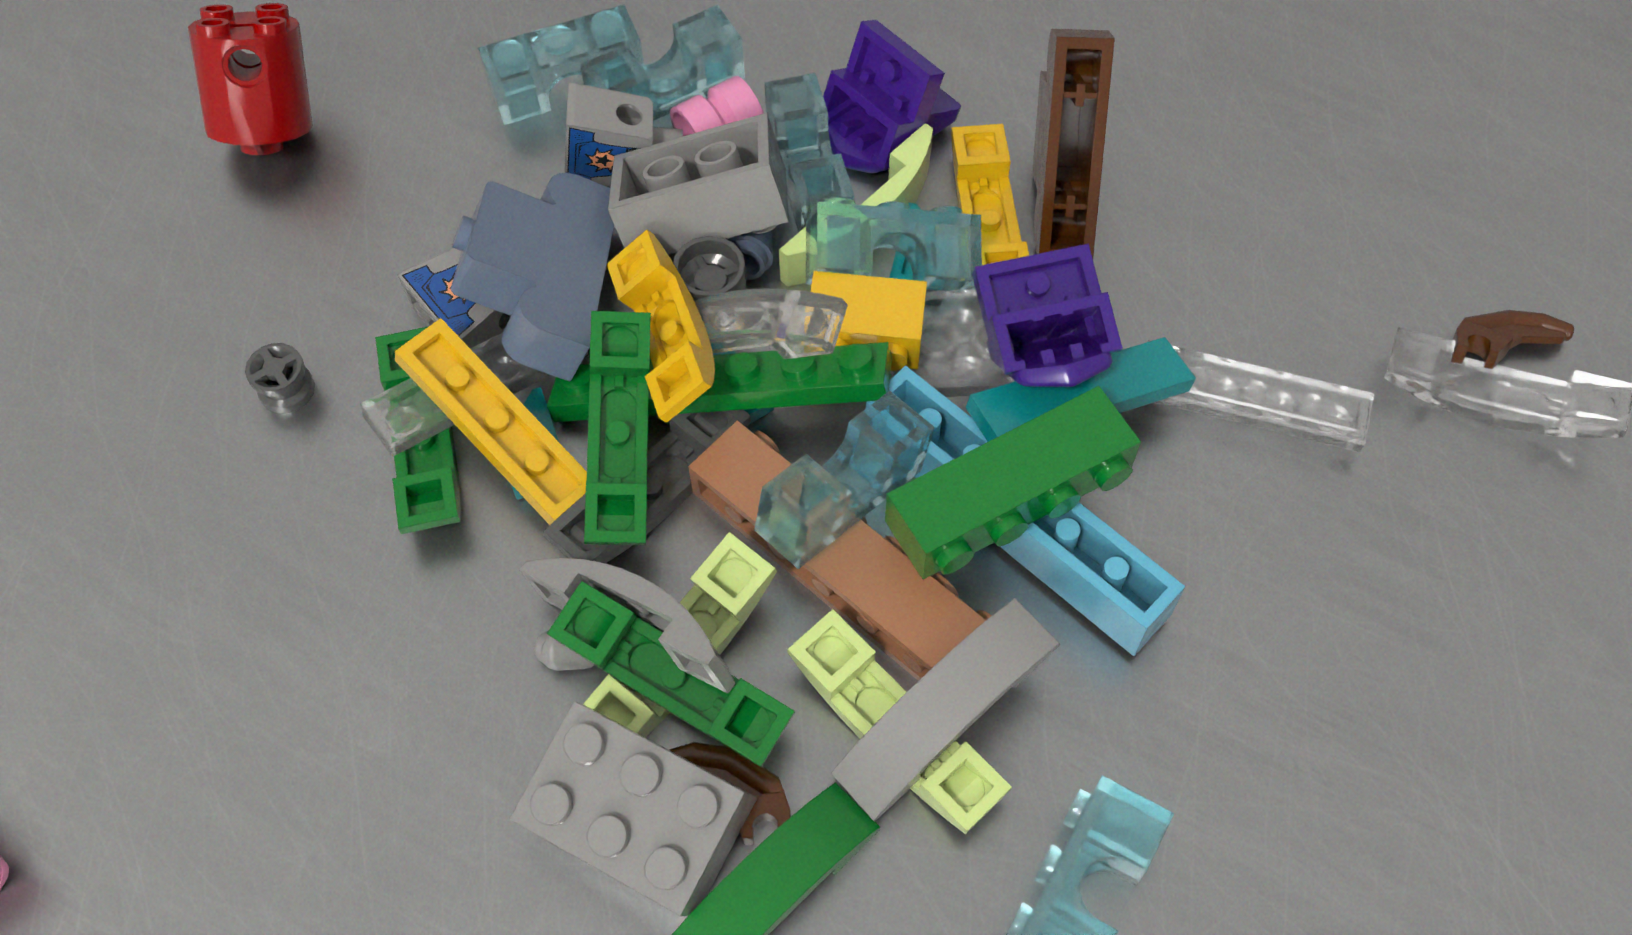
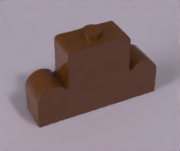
(1071, 137)

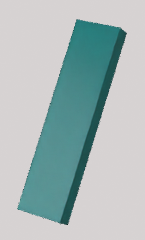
(1133, 380)

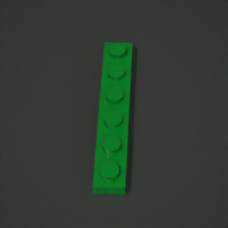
(760, 382)

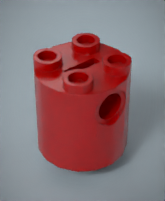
(248, 96)

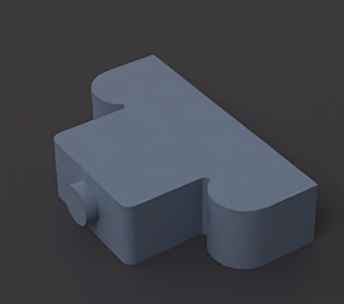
(538, 265)

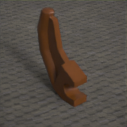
(1499, 331)
(748, 776)

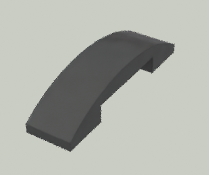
(666, 481)

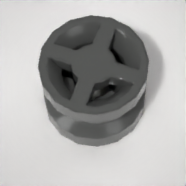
(281, 365)

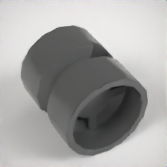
(711, 266)

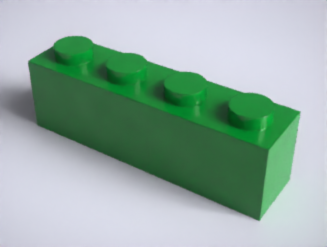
(1011, 483)

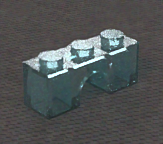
(701, 56)
(531, 64)
(802, 135)
(937, 243)
(816, 504)
(1111, 835)

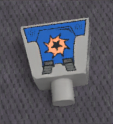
(606, 125)
(431, 296)

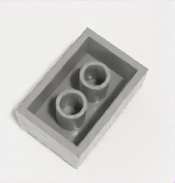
(701, 185)
(633, 809)

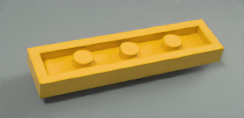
(493, 420)

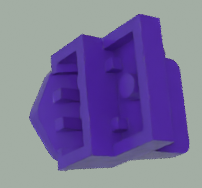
(883, 99)
(1047, 317)

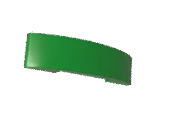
(617, 429)
(428, 472)
(631, 653)
(784, 868)

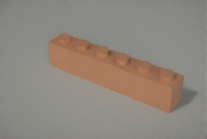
(856, 575)

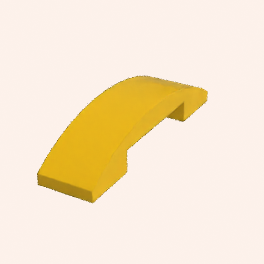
(985, 189)
(678, 338)

